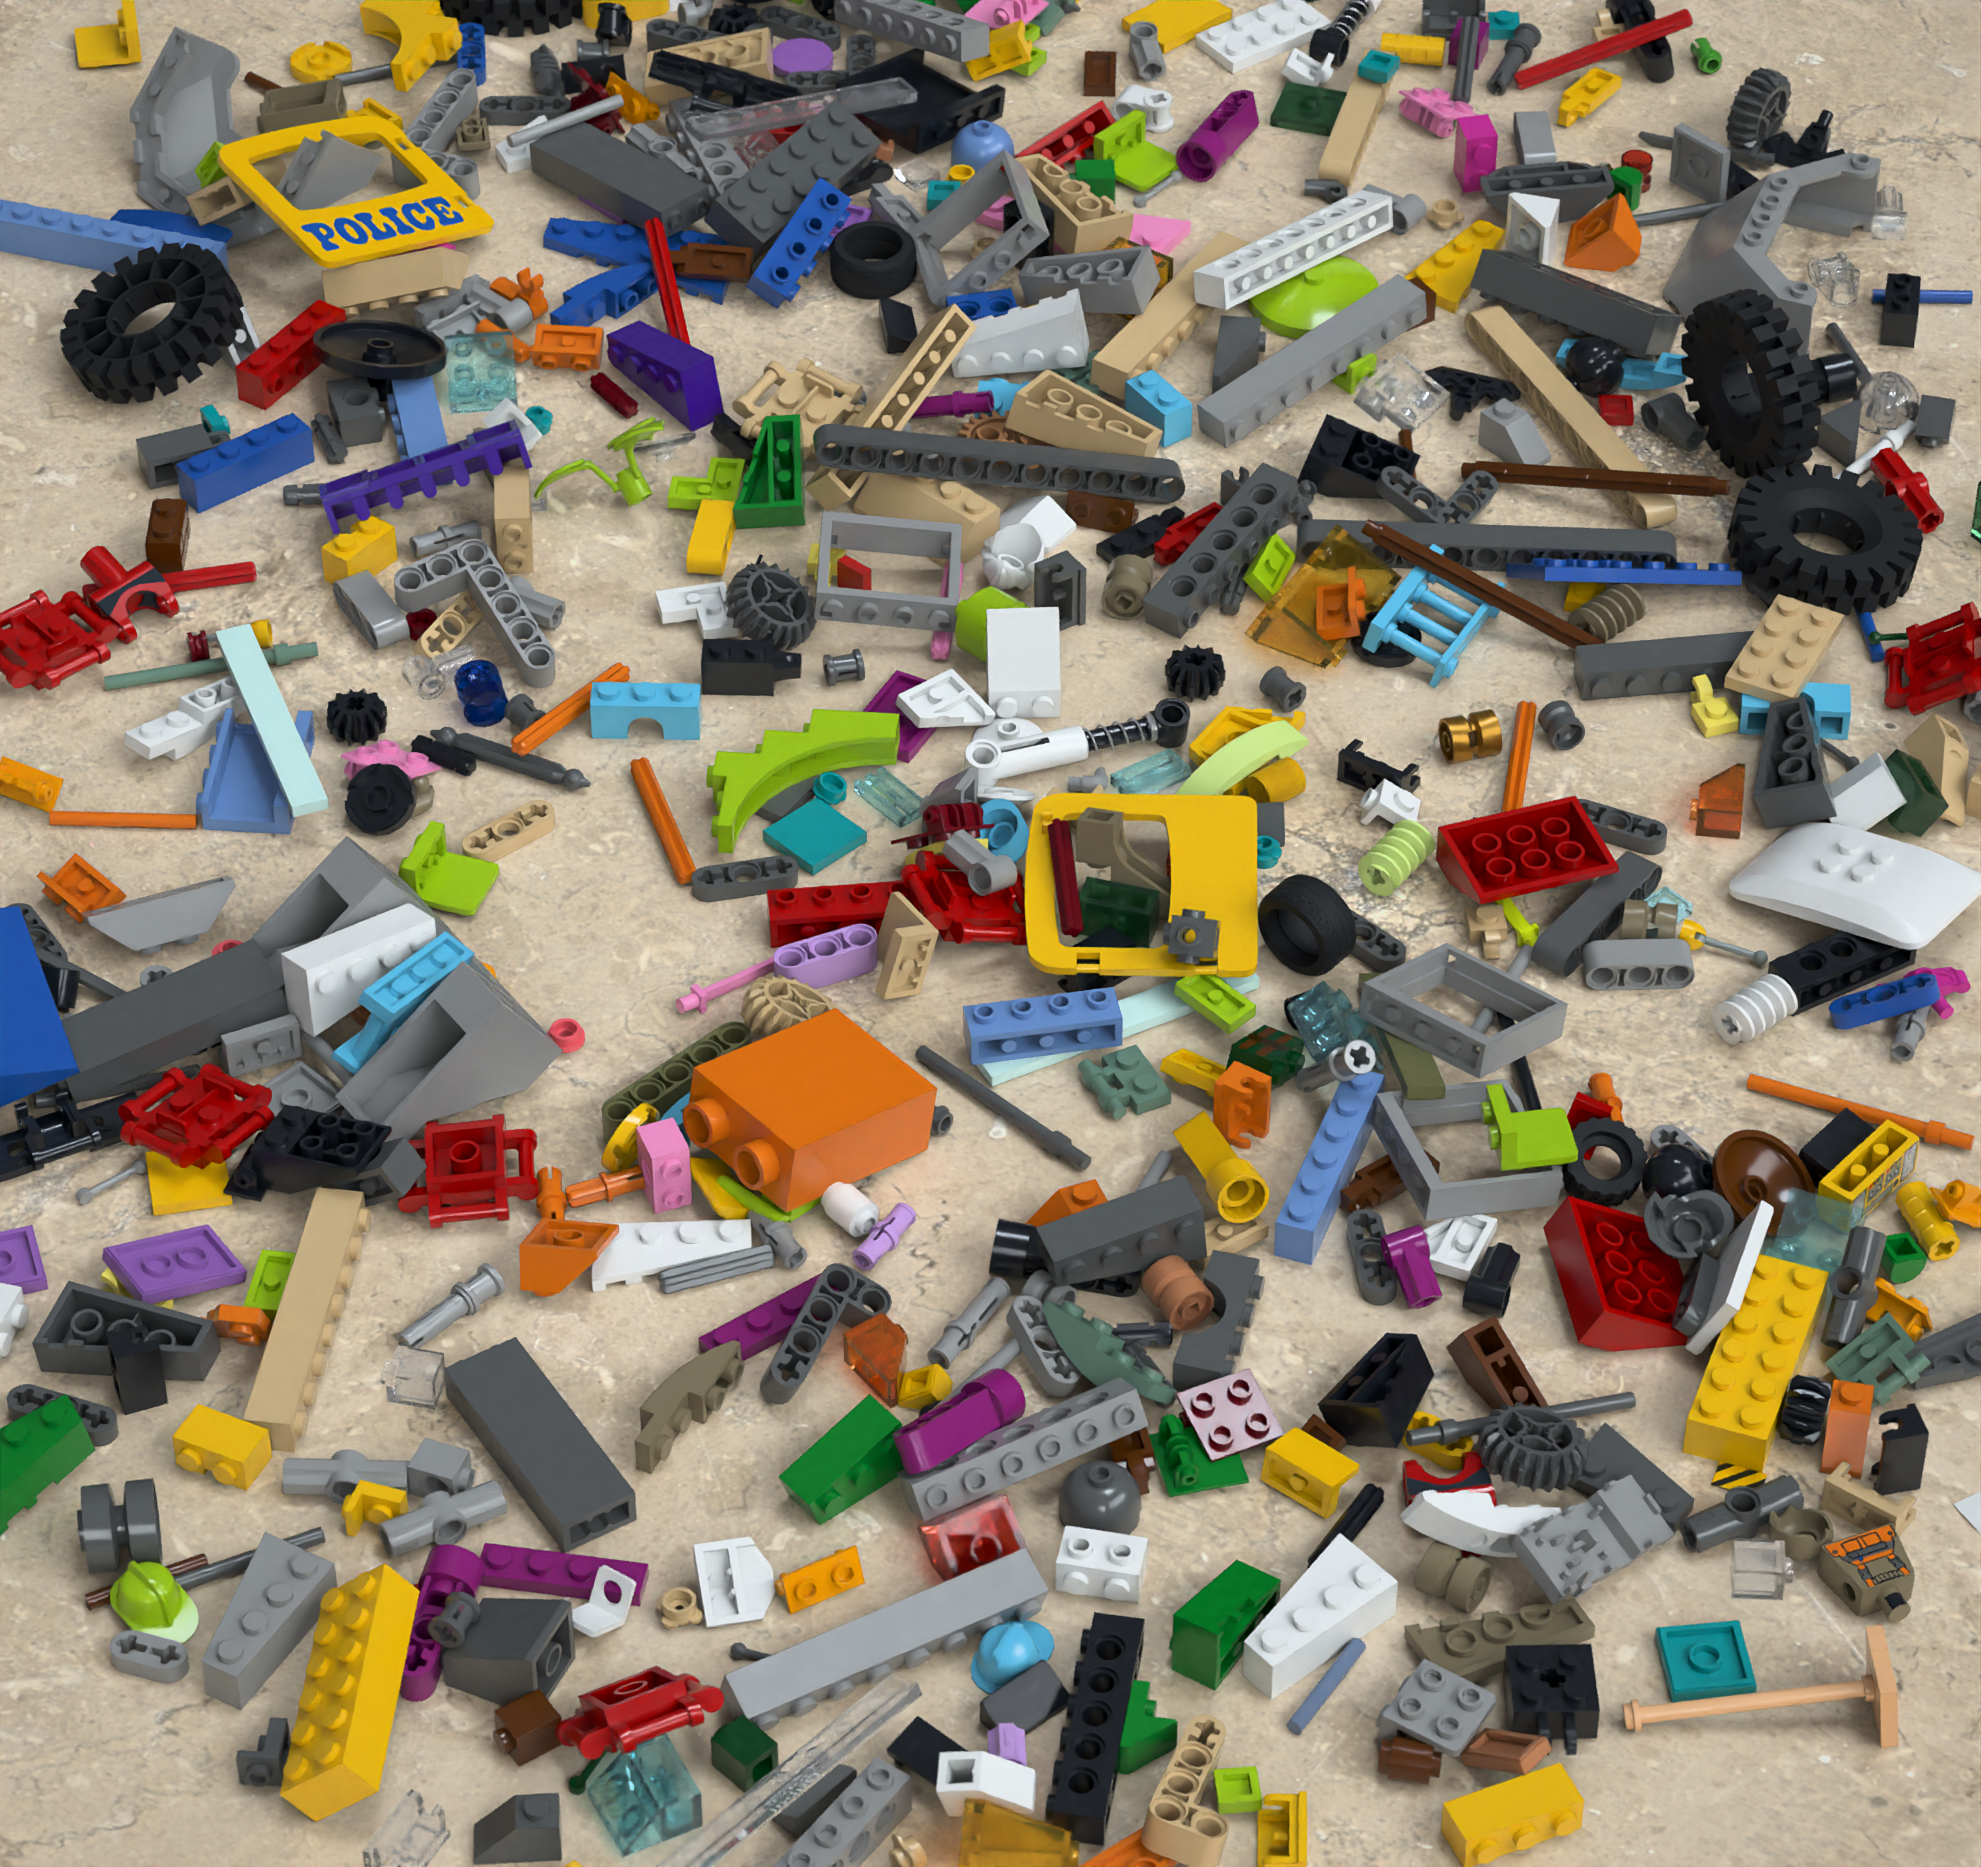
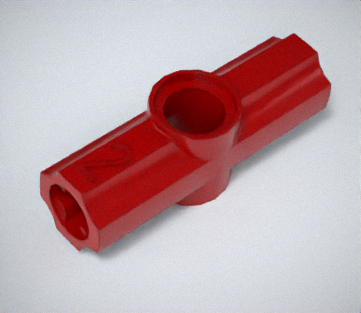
(1909, 487)

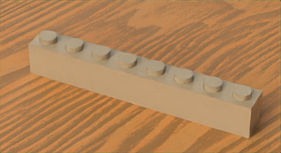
(1161, 327)
(898, 396)
(308, 1316)

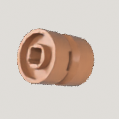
(1177, 1292)

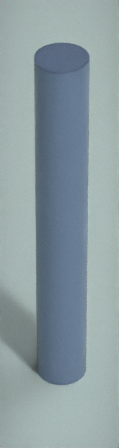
(1326, 1686)

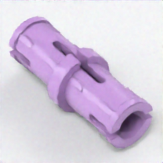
(884, 1236)

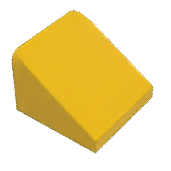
(924, 1386)

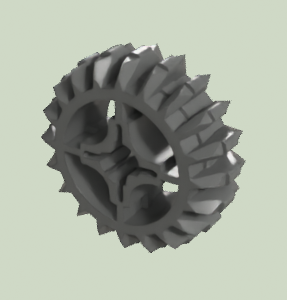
(1758, 109)
(770, 605)
(1533, 1447)

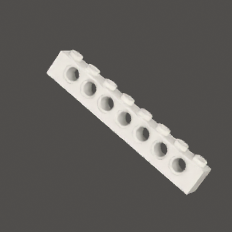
(1293, 249)

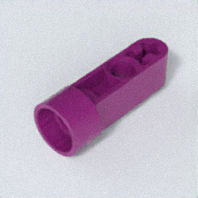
(1218, 136)
(979, 1409)
(445, 1571)

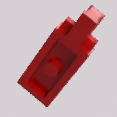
(1182, 534)

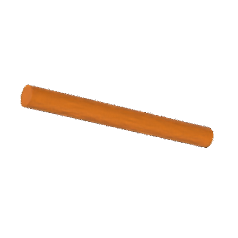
(123, 819)

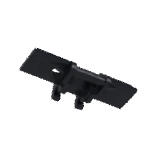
(704, 78)
(59, 1133)

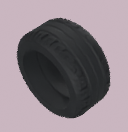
(873, 241)
(1307, 925)

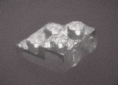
(1400, 394)

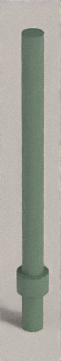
(280, 654)

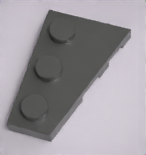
(1615, 1458)

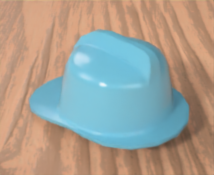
(1009, 832)
(1008, 1652)

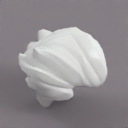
(1011, 556)

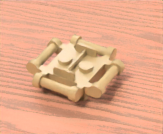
(804, 392)

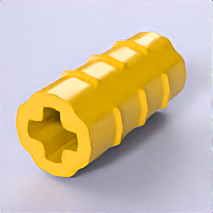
(1415, 48)
(1925, 1221)

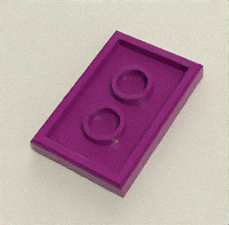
(911, 736)

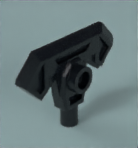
(1808, 149)
(1471, 388)

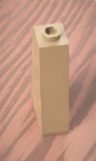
(226, 196)

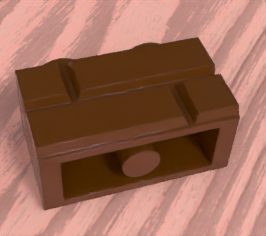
(168, 535)

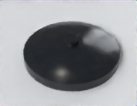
(379, 349)

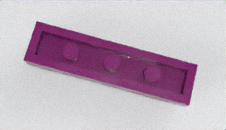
(762, 1325)
(556, 1572)

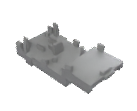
(1592, 1539)

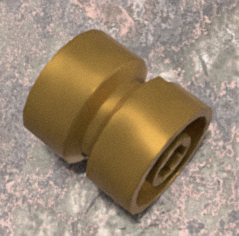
(1476, 735)

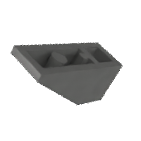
(1236, 348)

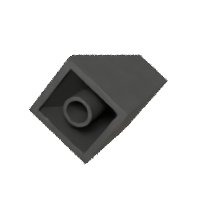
(513, 1649)

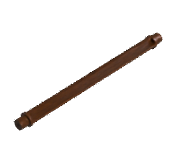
(1600, 479)
(1478, 586)

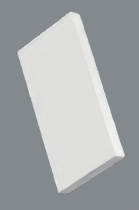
(1737, 1263)

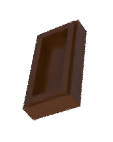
(1100, 73)

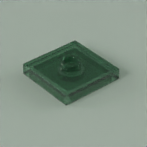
(1307, 108)

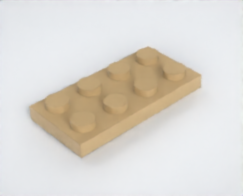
(1784, 650)

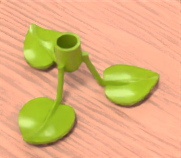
(630, 480)

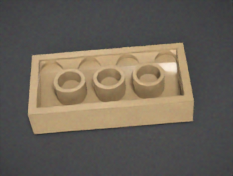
(741, 51)

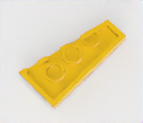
(1454, 265)

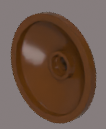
(1757, 1168)

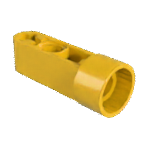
(1230, 1181)

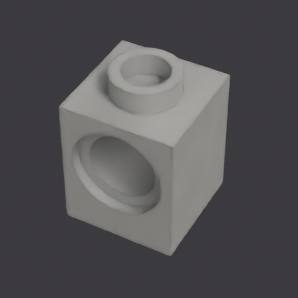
(439, 1468)

